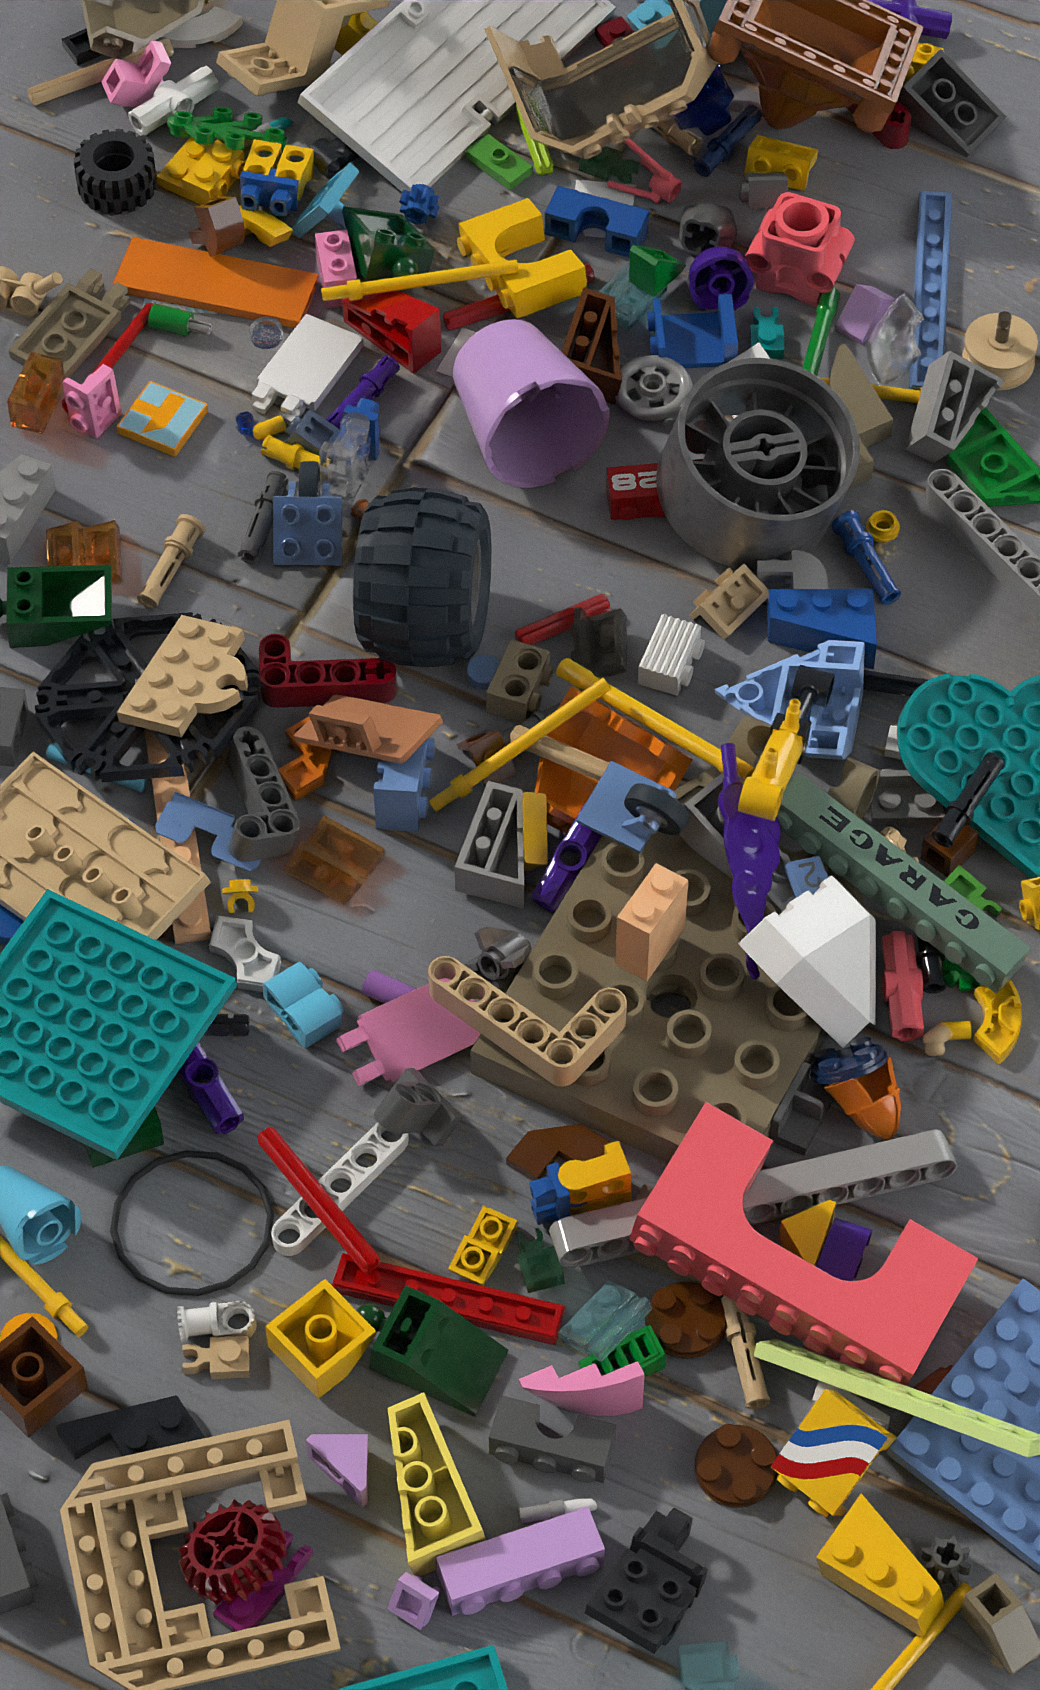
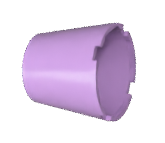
(528, 404)

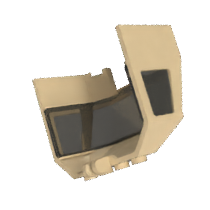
(612, 89)

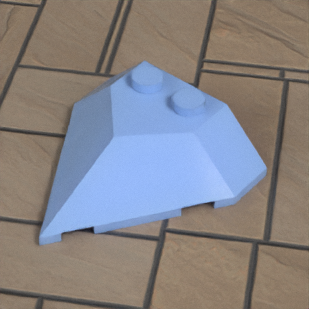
(832, 726)

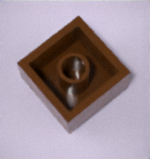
(36, 1377)

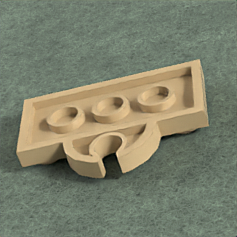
(187, 677)

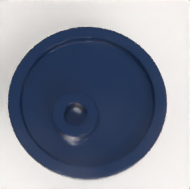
(847, 1063)

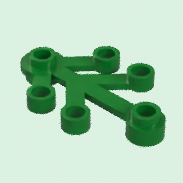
(223, 128)

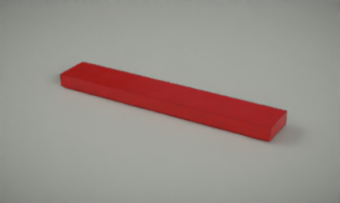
(476, 1303)

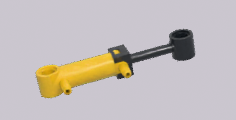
(786, 744)

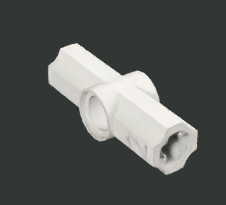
(171, 98)

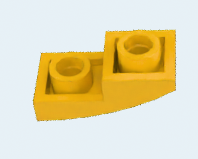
(265, 227)
(483, 1246)

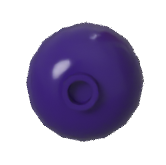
(717, 273)

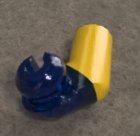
(256, 429)

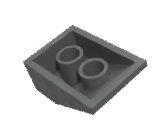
(949, 105)

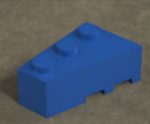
(814, 616)

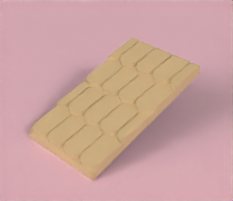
(87, 851)

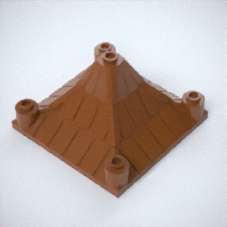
(819, 56)

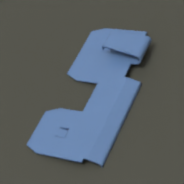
(185, 813)

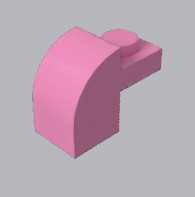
(135, 83)

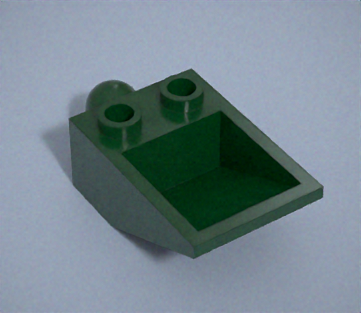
(385, 244)
(56, 603)
(442, 1359)

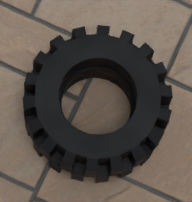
(115, 171)

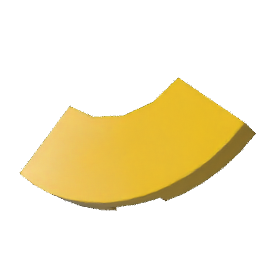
(1001, 1020)

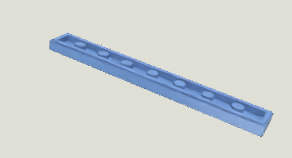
(931, 280)

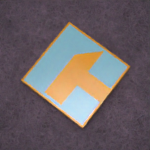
(162, 418)

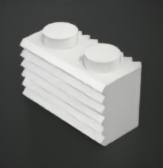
(670, 655)

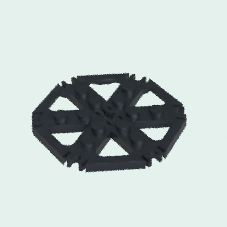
(103, 699)

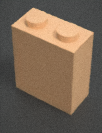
(651, 922)

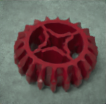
(237, 1561)

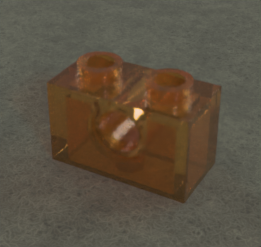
(36, 392)

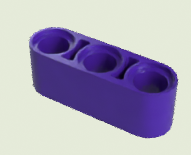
(844, 1249)

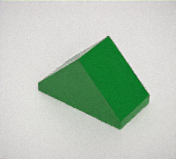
(652, 269)

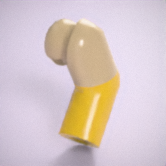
(945, 1031)

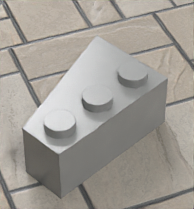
(948, 405)

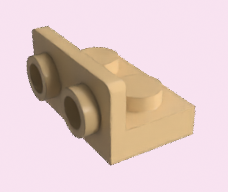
(732, 601)

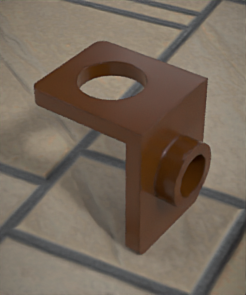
(483, 747)

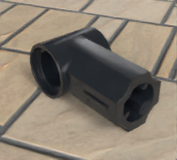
(332, 156)

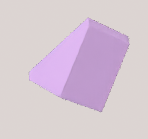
(862, 312)
(343, 1460)

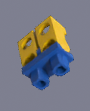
(275, 179)
(582, 1186)

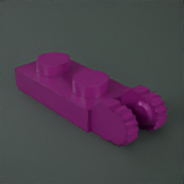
(253, 1611)

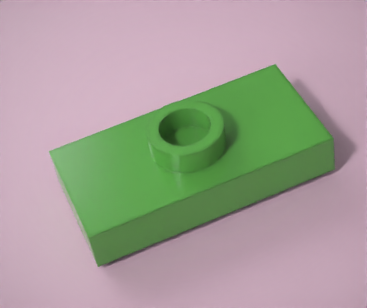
(499, 161)

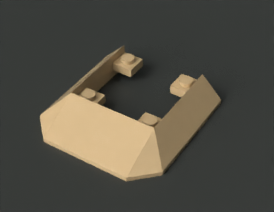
(114, 1574)

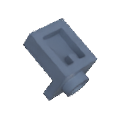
(311, 431)

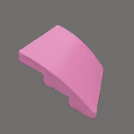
(588, 1391)

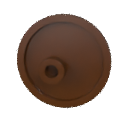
(687, 1320)
(735, 1466)

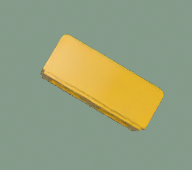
(534, 830)

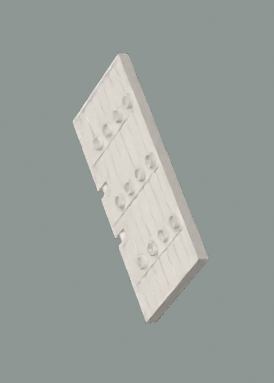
(422, 71)

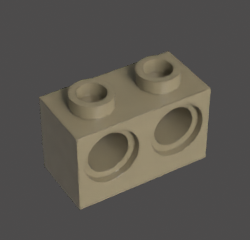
(514, 680)

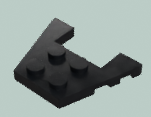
(132, 1428)

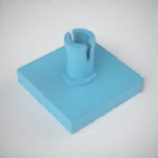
(326, 202)

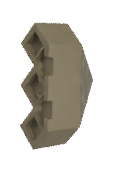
(126, 26)

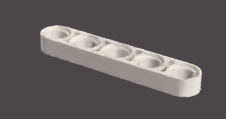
(347, 1169)

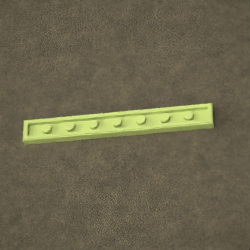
(900, 1397)

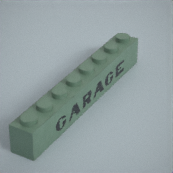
(900, 884)

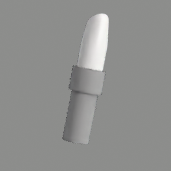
(554, 1509)

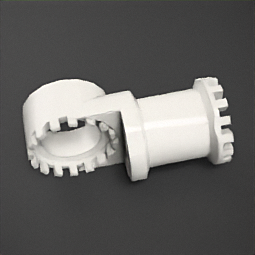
(215, 1320)

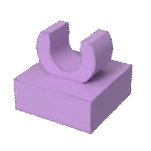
(413, 1600)

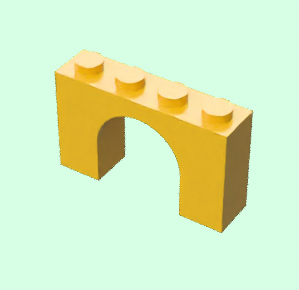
(538, 283)

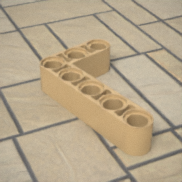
(525, 1025)

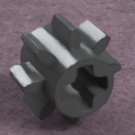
(946, 1550)

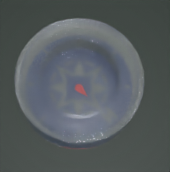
(266, 333)

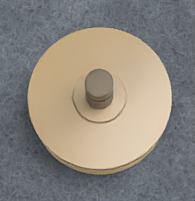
(1003, 347)

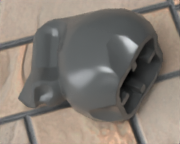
(706, 227)

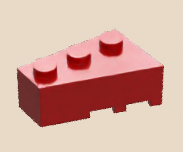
(397, 325)

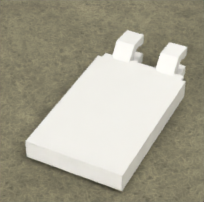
(306, 367)

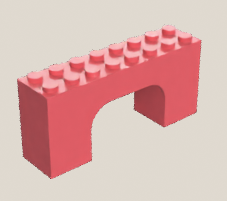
(702, 1232)

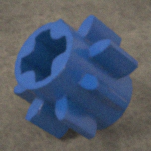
(419, 204)

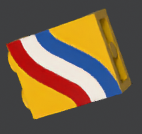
(831, 1452)

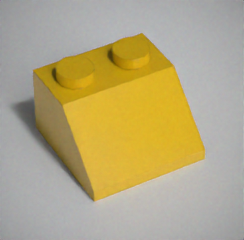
(320, 1338)

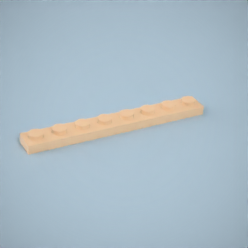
(194, 921)

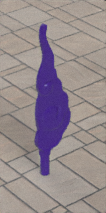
(749, 848)

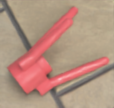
(662, 183)

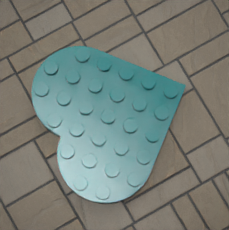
(944, 739)

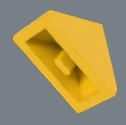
(807, 1231)

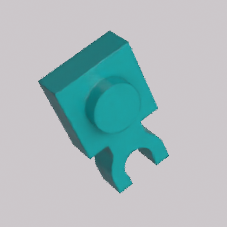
(768, 333)

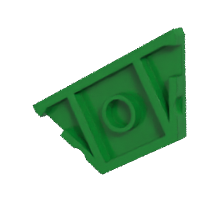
(995, 465)

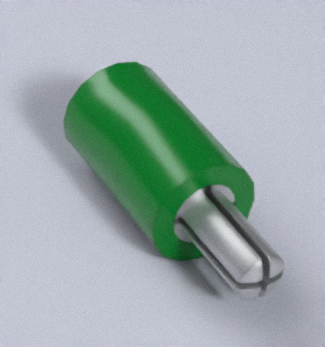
(176, 321)

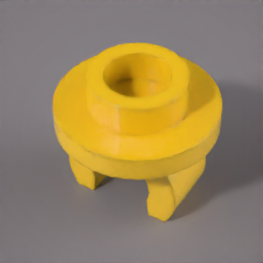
(240, 890)

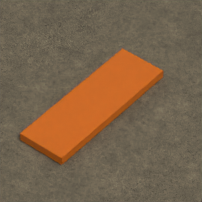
(216, 282)

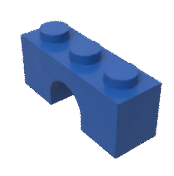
(576, 211)

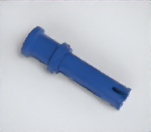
(861, 547)

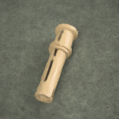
(176, 549)

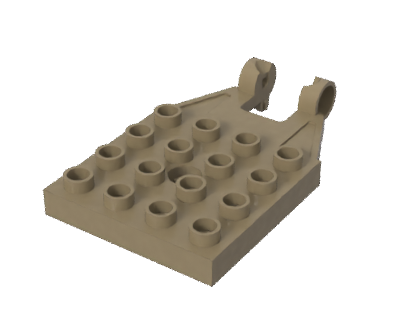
(732, 1046)

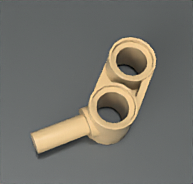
(28, 293)

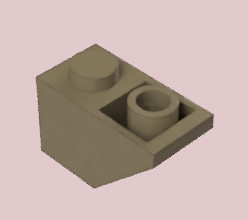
(1001, 1623)

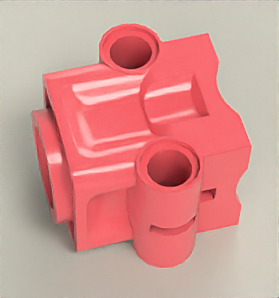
(799, 248)

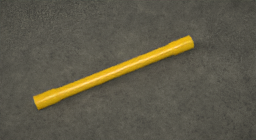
(584, 678)

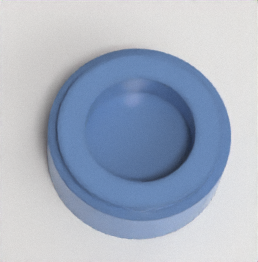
(481, 671)

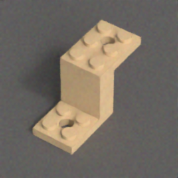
(296, 45)

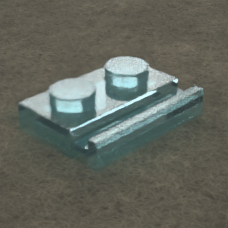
(629, 300)
(605, 1320)

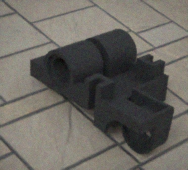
(650, 1583)

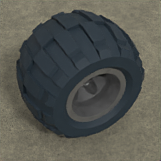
(422, 577)

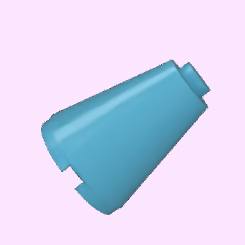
(35, 1217)

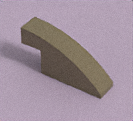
(865, 406)

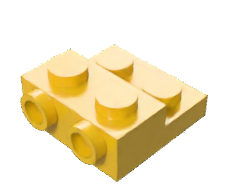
(202, 171)

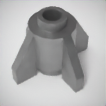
(501, 955)

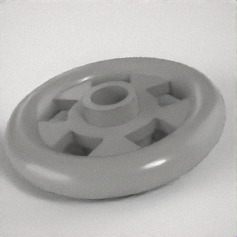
(653, 380)

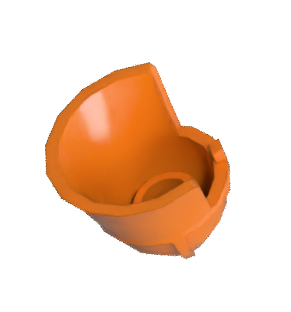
(871, 1101)

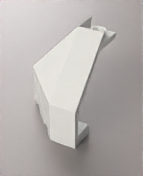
(822, 957)

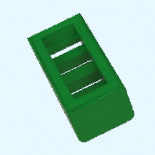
(631, 1344)

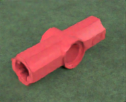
(902, 986)

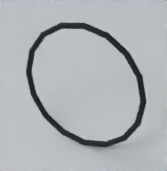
(211, 1288)

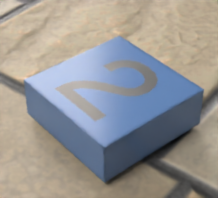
(805, 875)

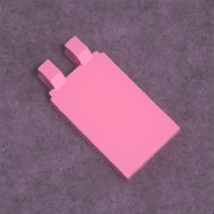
(407, 1034)

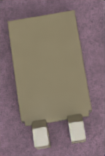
(73, 323)

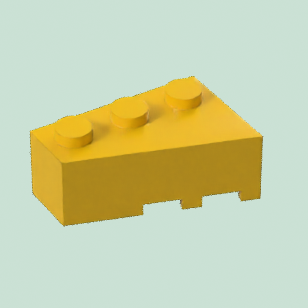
(879, 1569)

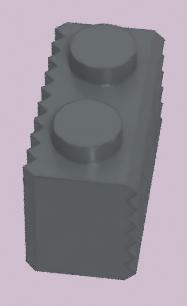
(762, 189)

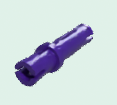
(370, 386)

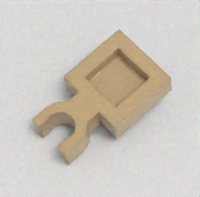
(225, 1358)

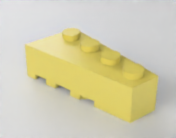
(432, 1495)

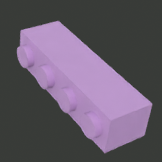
(520, 1562)

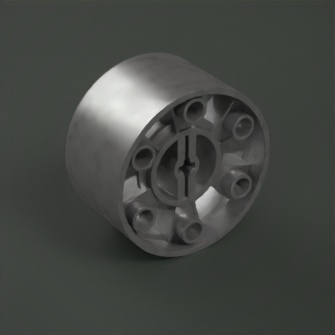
(747, 490)

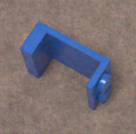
(695, 338)

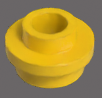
(886, 520)

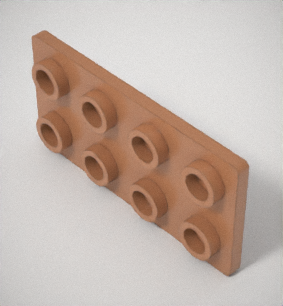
(368, 728)

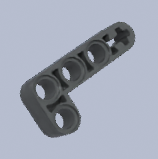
(272, 819)

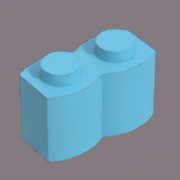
(303, 1004)

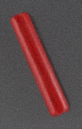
(560, 620)

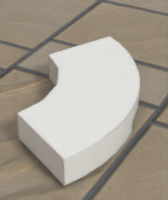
(208, 27)

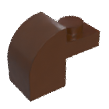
(220, 225)

